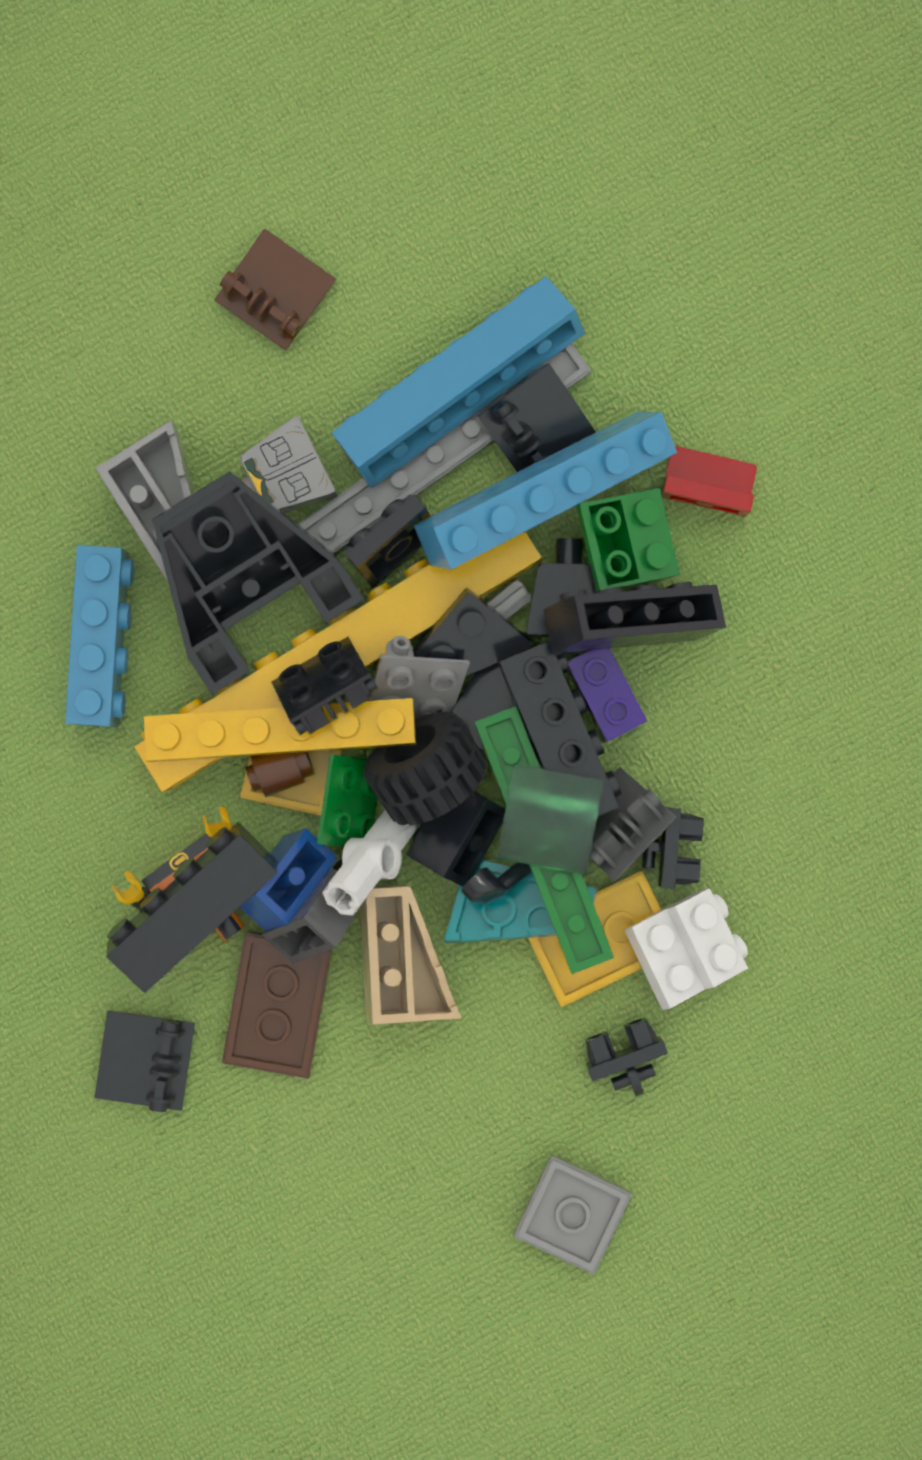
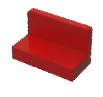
(709, 481)

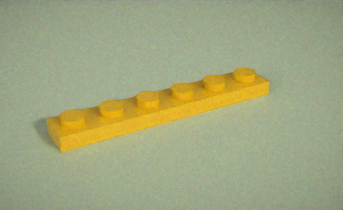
(270, 731)

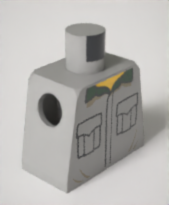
(287, 469)

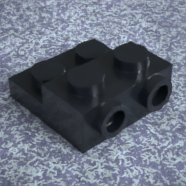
(388, 542)

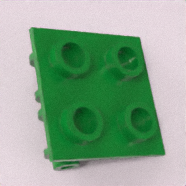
(347, 802)

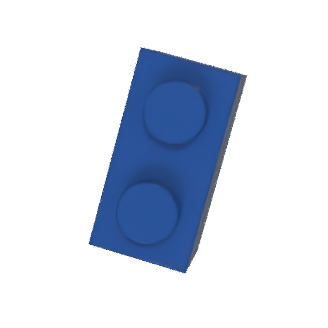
(300, 869)

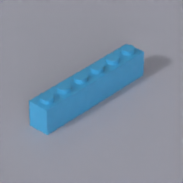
(459, 381)
(545, 489)

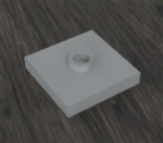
(572, 1214)

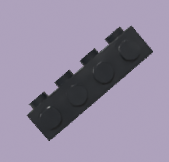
(633, 617)
(554, 718)
(190, 906)

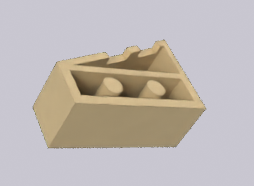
(400, 962)

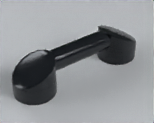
(486, 887)

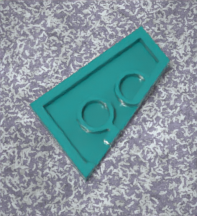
(513, 916)

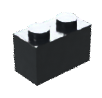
(459, 839)

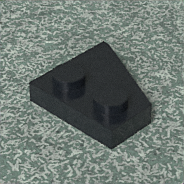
(472, 633)

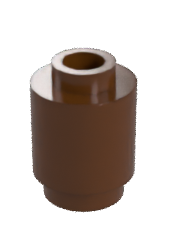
(278, 771)

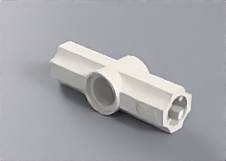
(367, 862)

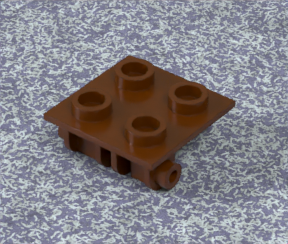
(274, 289)

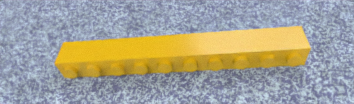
(393, 611)

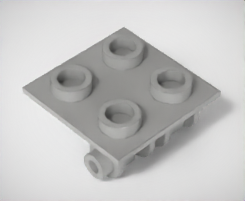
(429, 681)

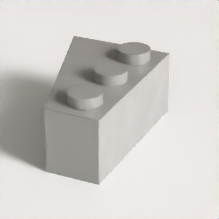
(149, 481)

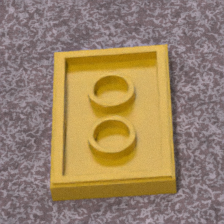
(617, 908)

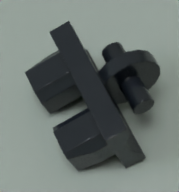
(673, 868)
(643, 1048)

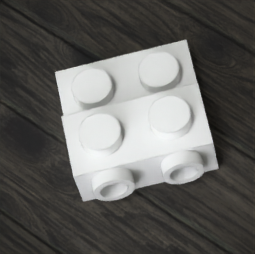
(687, 948)

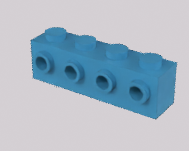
(98, 636)

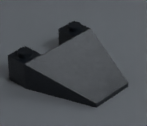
(230, 557)

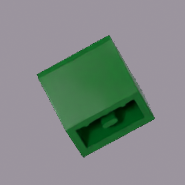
(628, 540)

